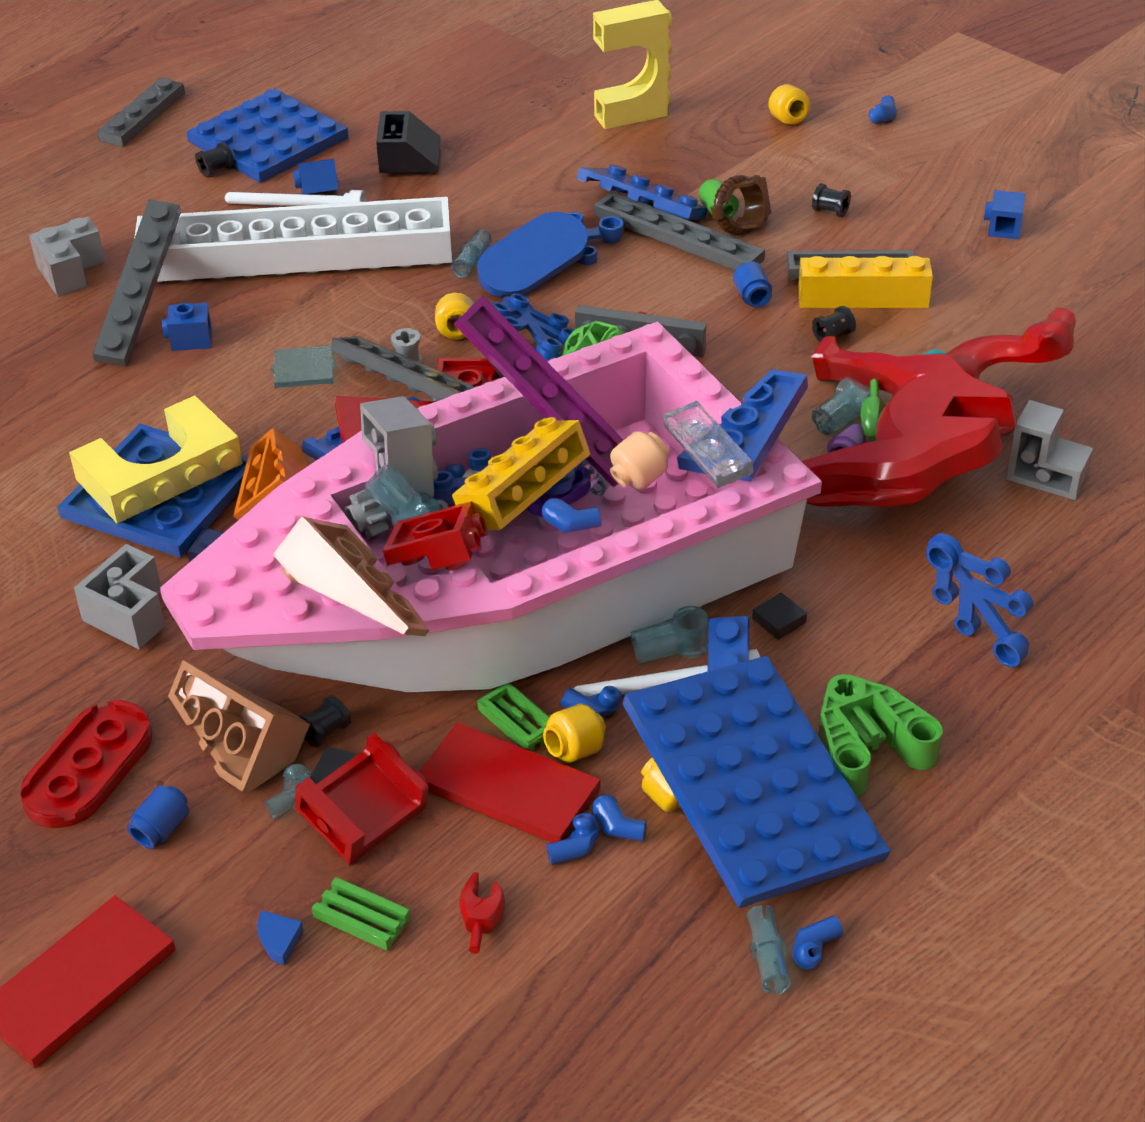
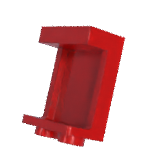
(363, 799)

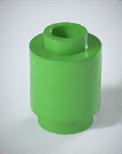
(707, 195)

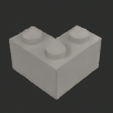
(64, 253)
(401, 437)
(1043, 458)
(123, 597)

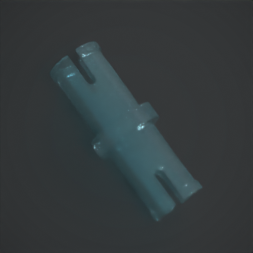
(470, 253)
(768, 949)

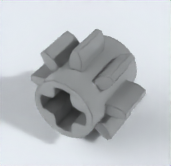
(367, 514)

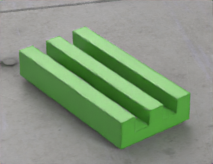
(510, 719)
(366, 908)

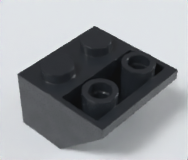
(406, 144)

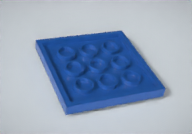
(269, 134)
(171, 524)

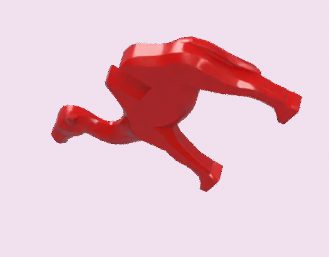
(937, 418)

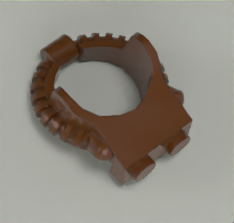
(756, 204)

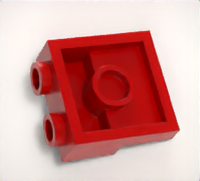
(443, 536)

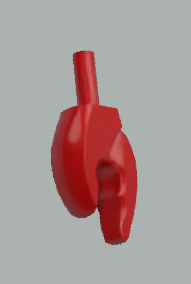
(480, 914)

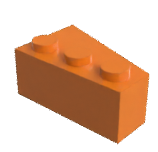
(268, 465)

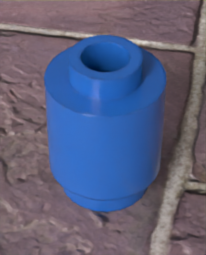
(752, 284)
(158, 816)

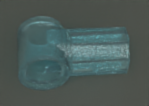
(841, 407)
(398, 495)
(682, 635)

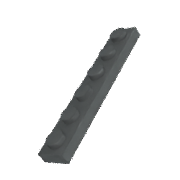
(679, 232)
(137, 283)
(398, 367)

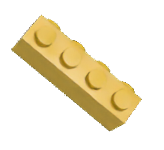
(865, 282)
(524, 471)

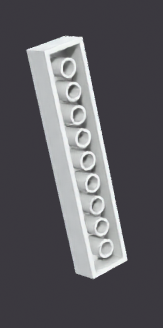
(308, 239)

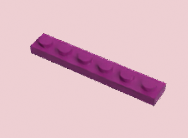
(537, 380)

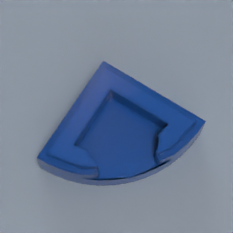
(278, 935)

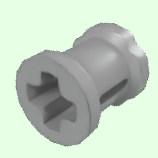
(406, 343)

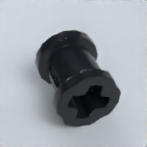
(214, 159)
(831, 200)
(840, 327)
(325, 720)

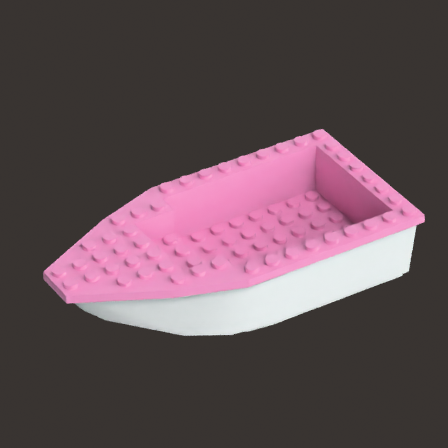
(531, 590)

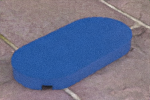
(532, 254)

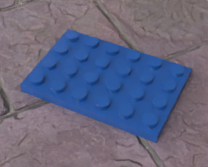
(754, 780)

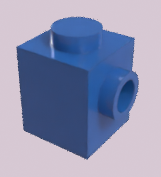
(316, 176)
(1005, 214)
(188, 326)

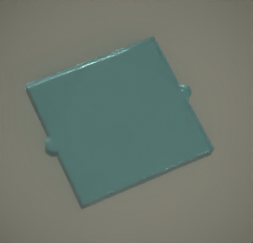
(303, 366)

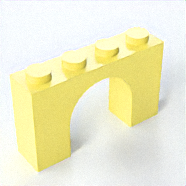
(648, 93)
(131, 488)

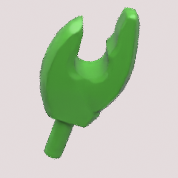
(871, 410)

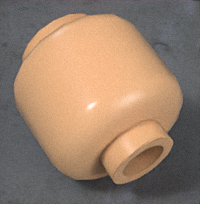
(639, 460)

